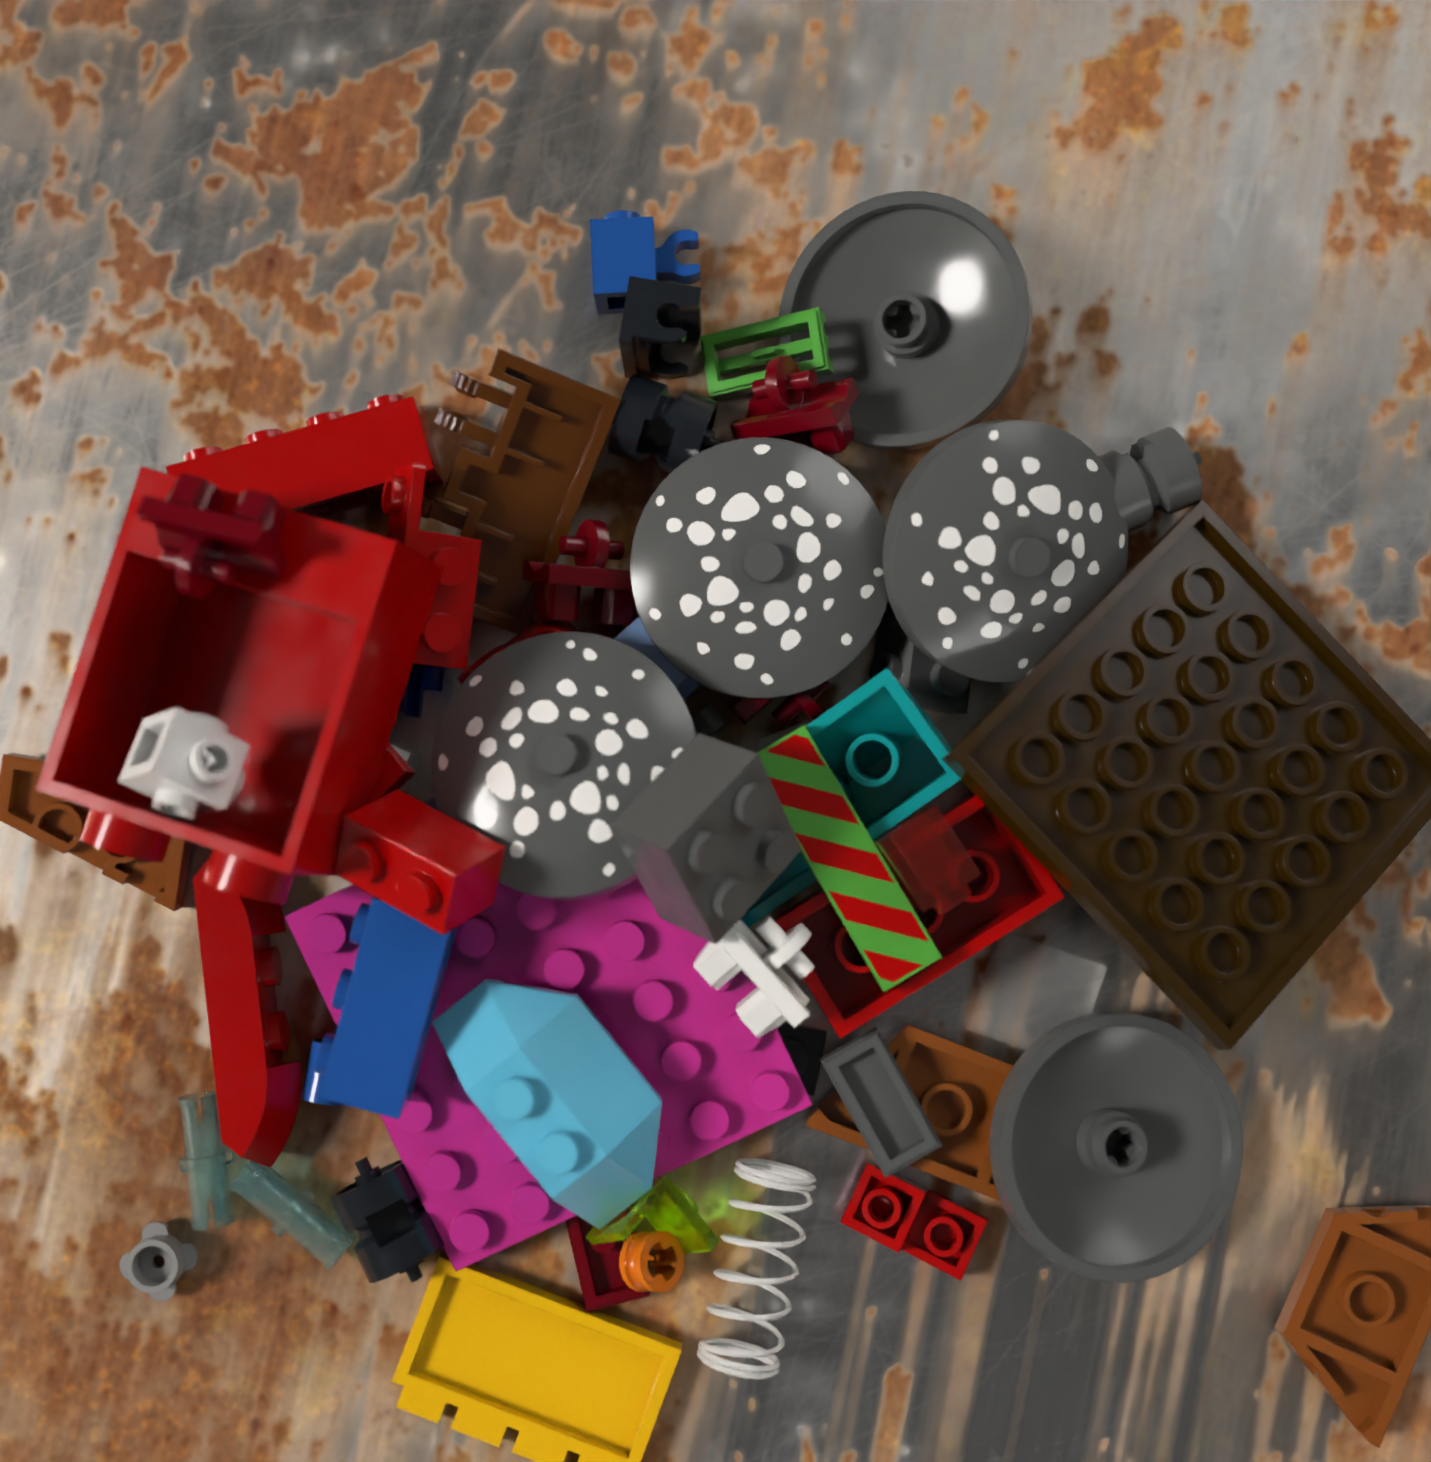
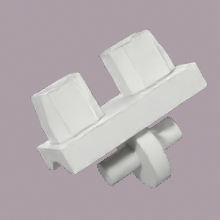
(777, 992)

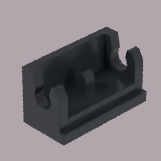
(654, 317)

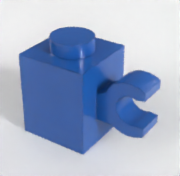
(625, 248)

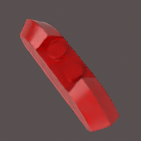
(247, 1033)

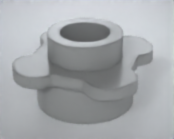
(140, 1267)

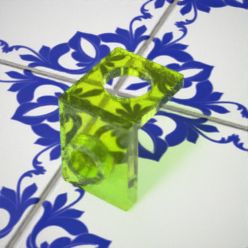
(667, 1210)

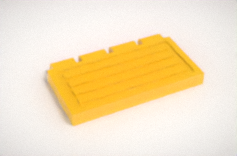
(533, 1366)

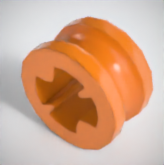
(635, 1258)

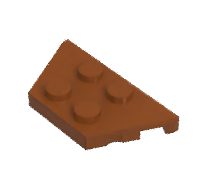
(957, 1095)
(1363, 1308)

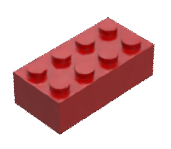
(1003, 898)

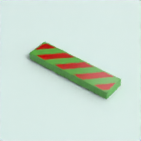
(847, 862)

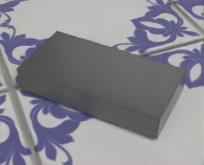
(880, 1102)

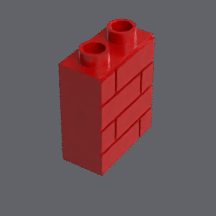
(287, 663)

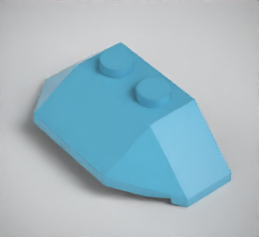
(557, 1093)

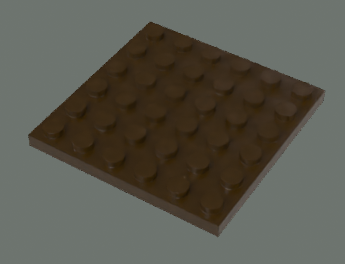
(1204, 773)

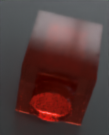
(929, 861)

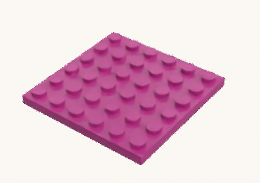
(642, 988)

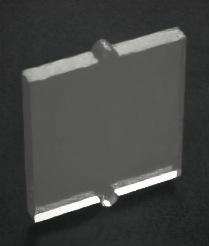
(1032, 990)

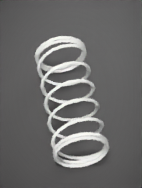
(780, 1177)

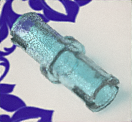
(205, 1161)
(293, 1213)

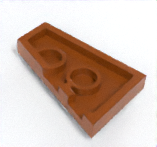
(61, 825)

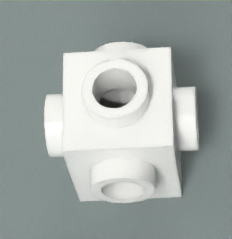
(185, 763)

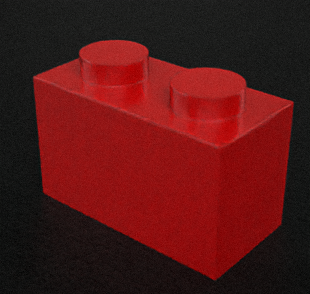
(419, 861)

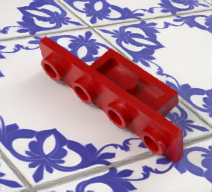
(451, 615)

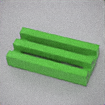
(817, 344)

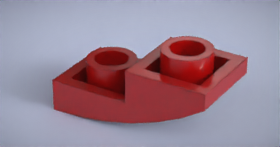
(914, 1220)

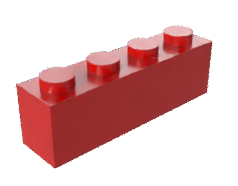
(327, 464)

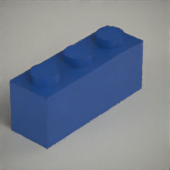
(384, 1011)

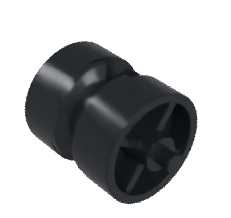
(660, 425)
(388, 1220)

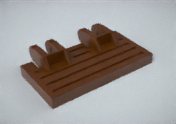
(528, 483)

